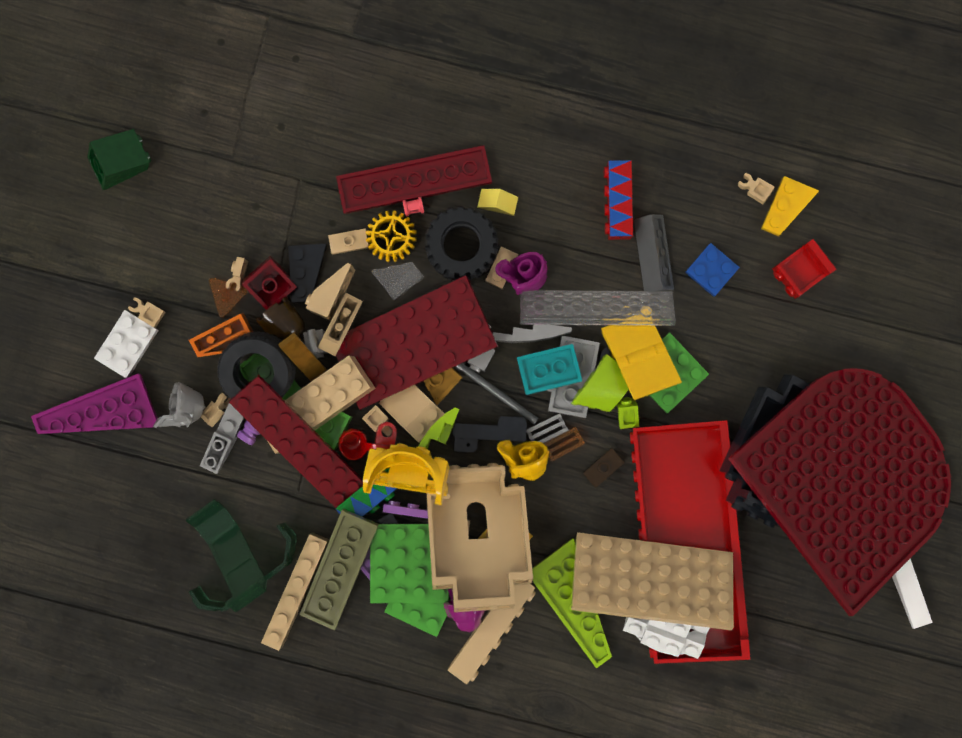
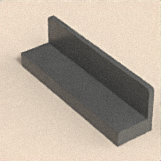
(653, 253)

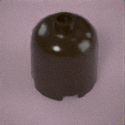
(282, 320)

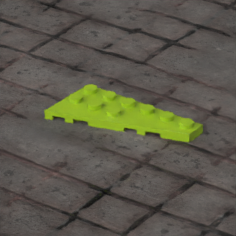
(555, 582)

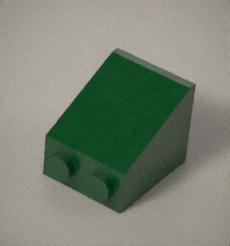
(117, 158)

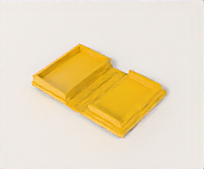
(641, 358)

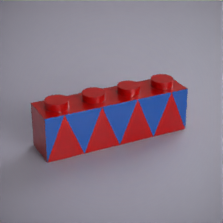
(618, 200)

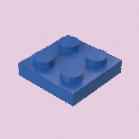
(712, 269)

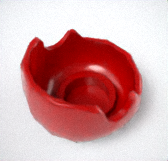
(352, 444)

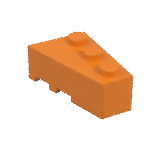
(219, 337)

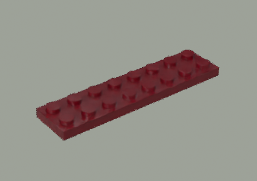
(414, 179)
(296, 441)

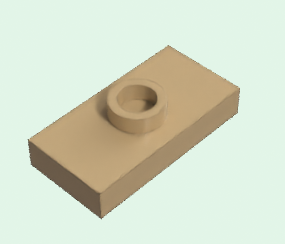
(348, 241)

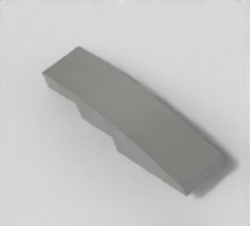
(538, 333)

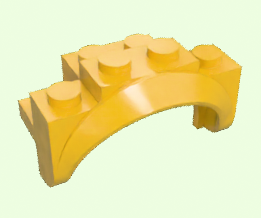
(409, 470)

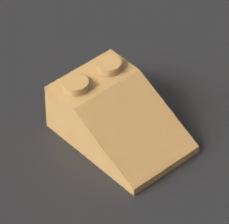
(329, 294)
(412, 411)

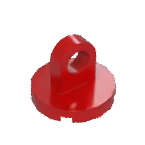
(380, 440)

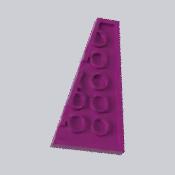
(109, 408)

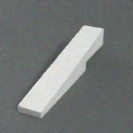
(911, 595)

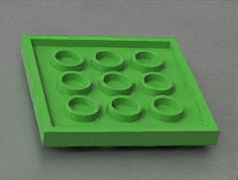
(402, 566)

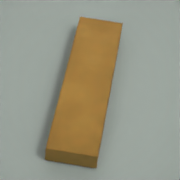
(302, 357)

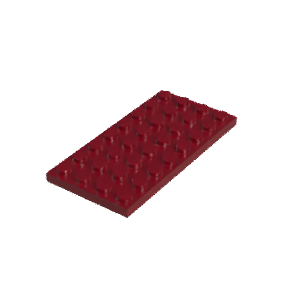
(419, 340)

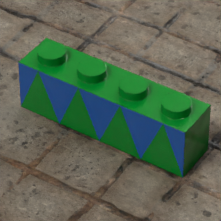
(362, 503)

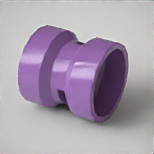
(248, 433)

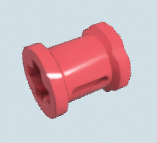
(413, 206)

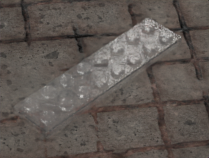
(597, 308)

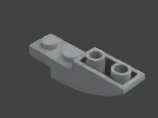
(223, 440)

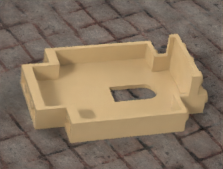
(479, 569)

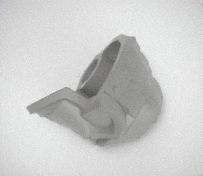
(184, 406)

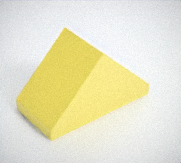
(498, 201)

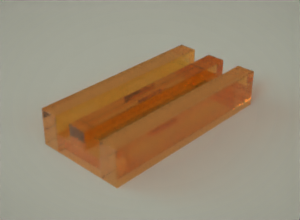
(578, 436)

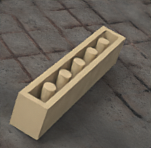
(295, 591)
(488, 635)

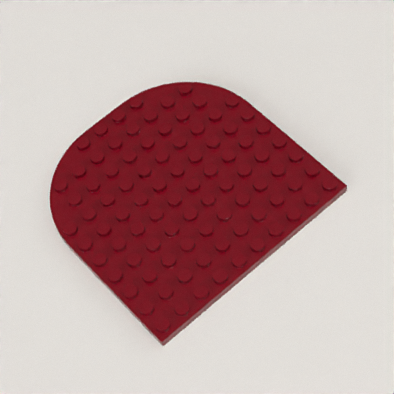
(850, 479)

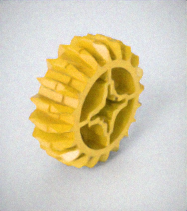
(392, 220)

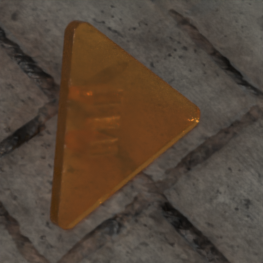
(225, 298)

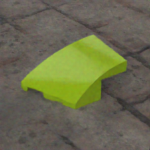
(603, 387)
(441, 428)

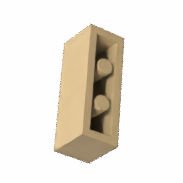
(340, 324)

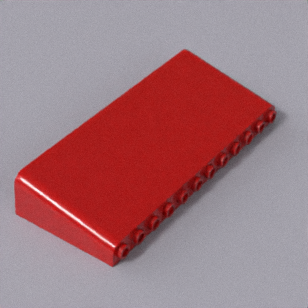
(687, 506)

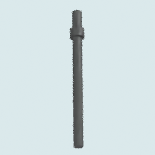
(496, 392)

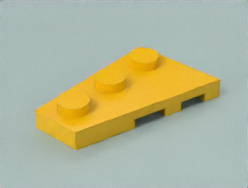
(787, 204)

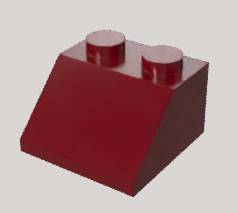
(269, 283)

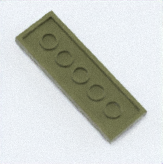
(339, 569)

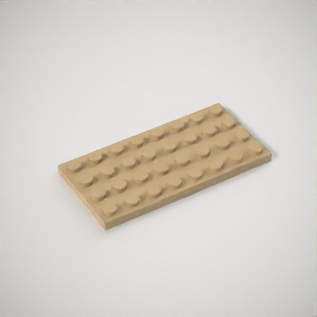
(653, 581)

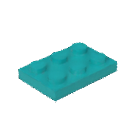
(549, 369)

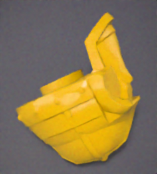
(525, 459)

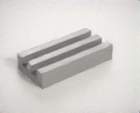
(561, 423)

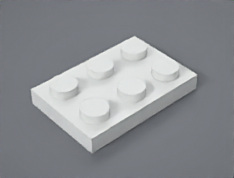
(126, 344)

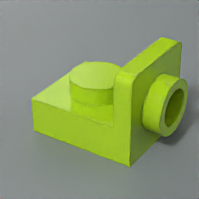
(628, 413)

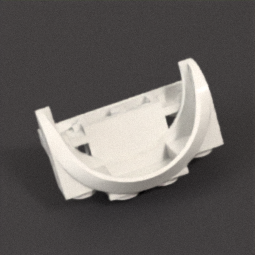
(667, 636)

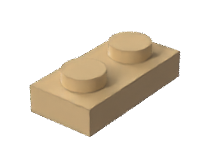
(492, 277)

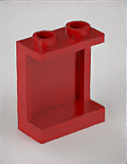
(803, 269)

